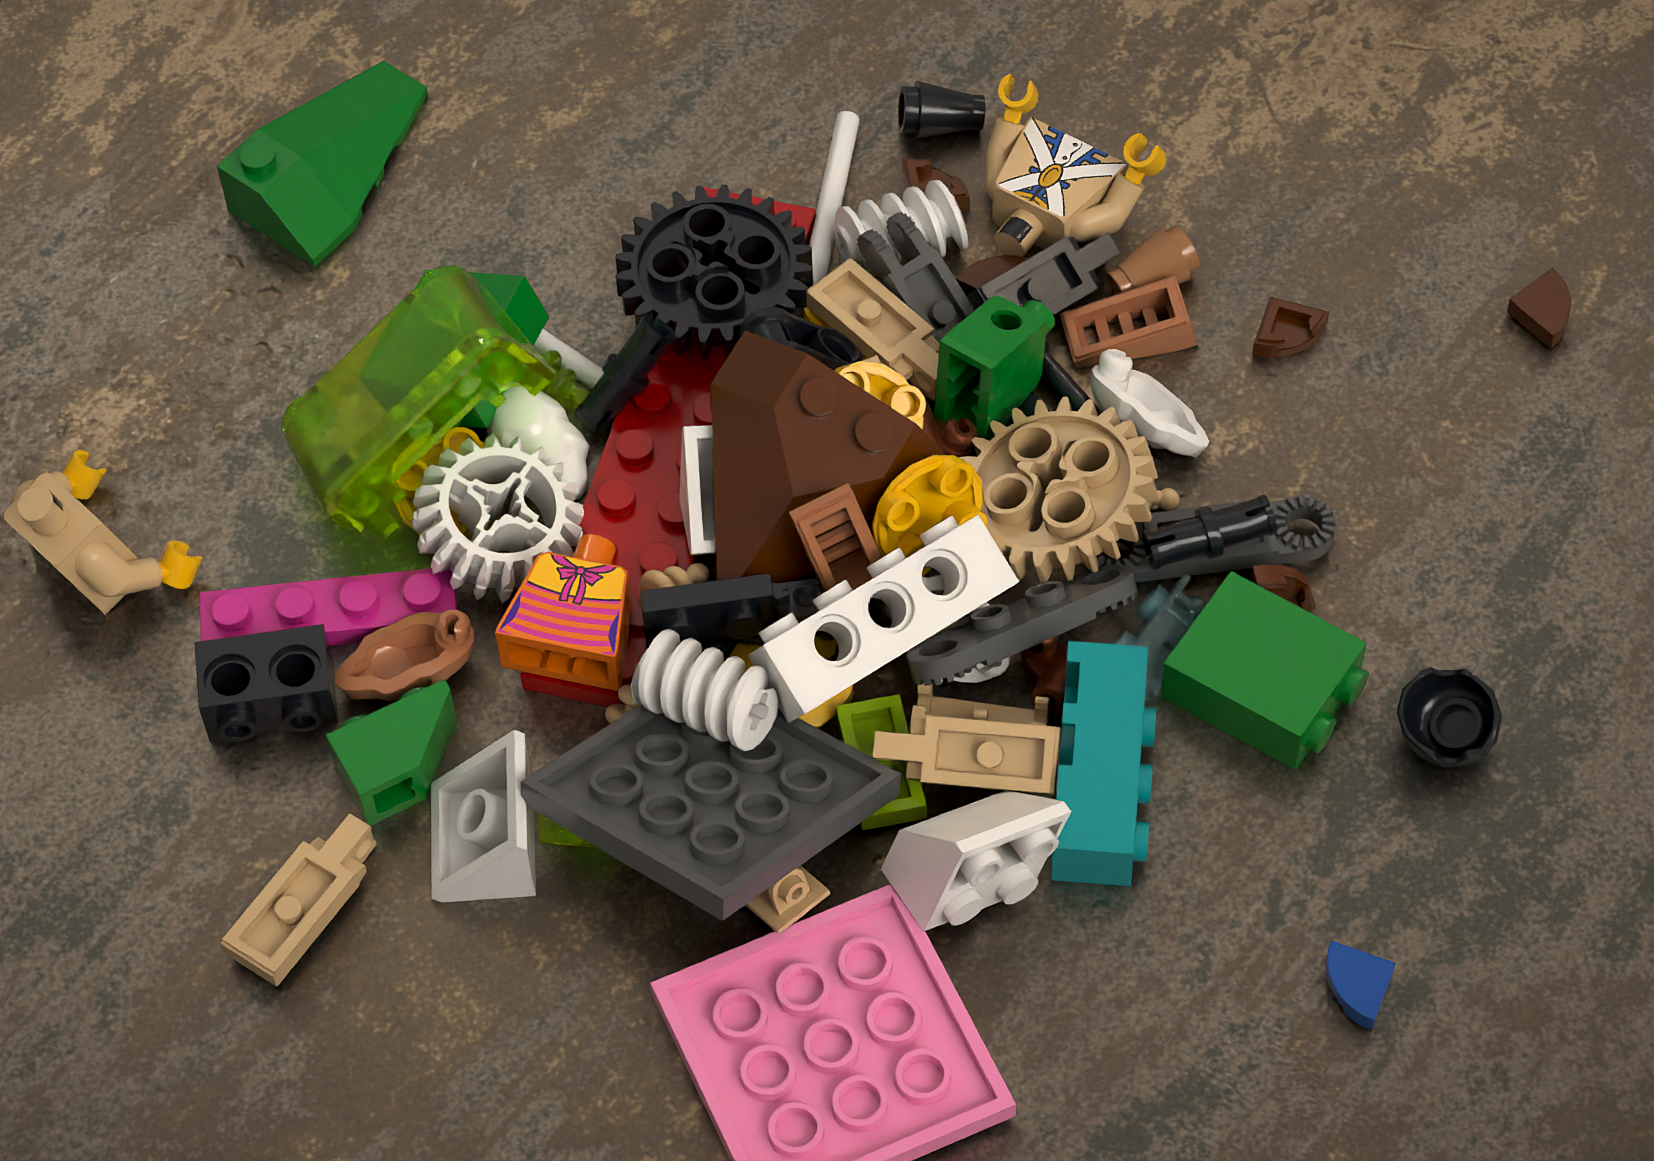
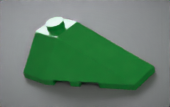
(315, 165)

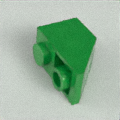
(395, 751)

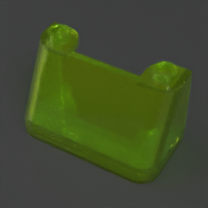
(403, 393)

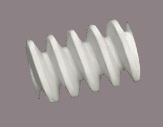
(933, 213)
(705, 690)

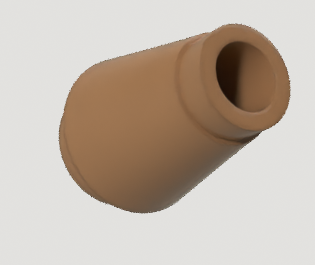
(1157, 258)

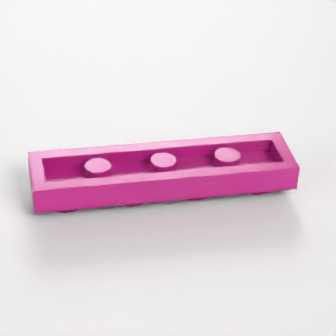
(345, 605)

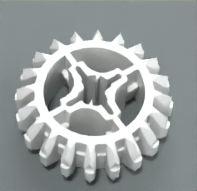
(462, 486)

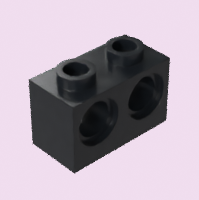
(265, 670)

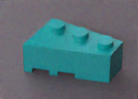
(1101, 764)

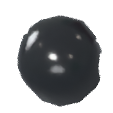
(1449, 717)

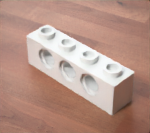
(972, 576)

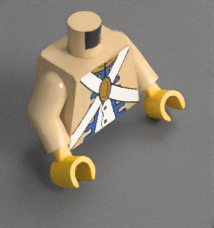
(1055, 184)
(82, 546)

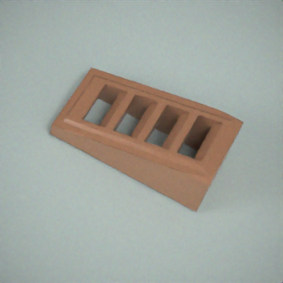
(1146, 302)
(825, 514)

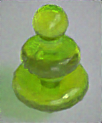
(564, 383)

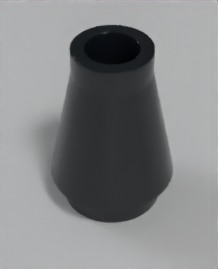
(936, 110)

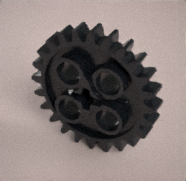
(712, 266)

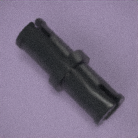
(625, 374)
(1209, 532)

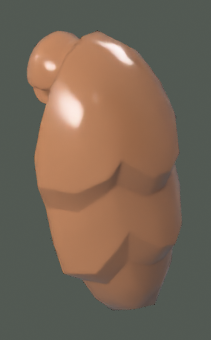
(407, 656)

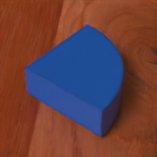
(1358, 981)

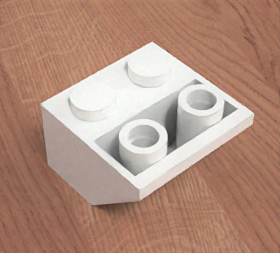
(974, 856)

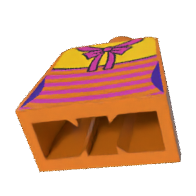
(570, 617)

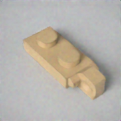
(877, 323)
(975, 753)
(300, 901)

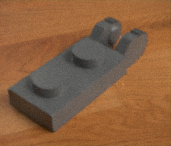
(922, 283)

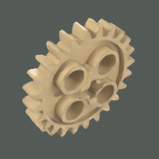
(1062, 471)

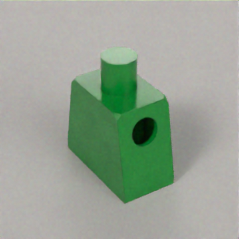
(991, 362)

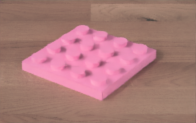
(834, 1041)

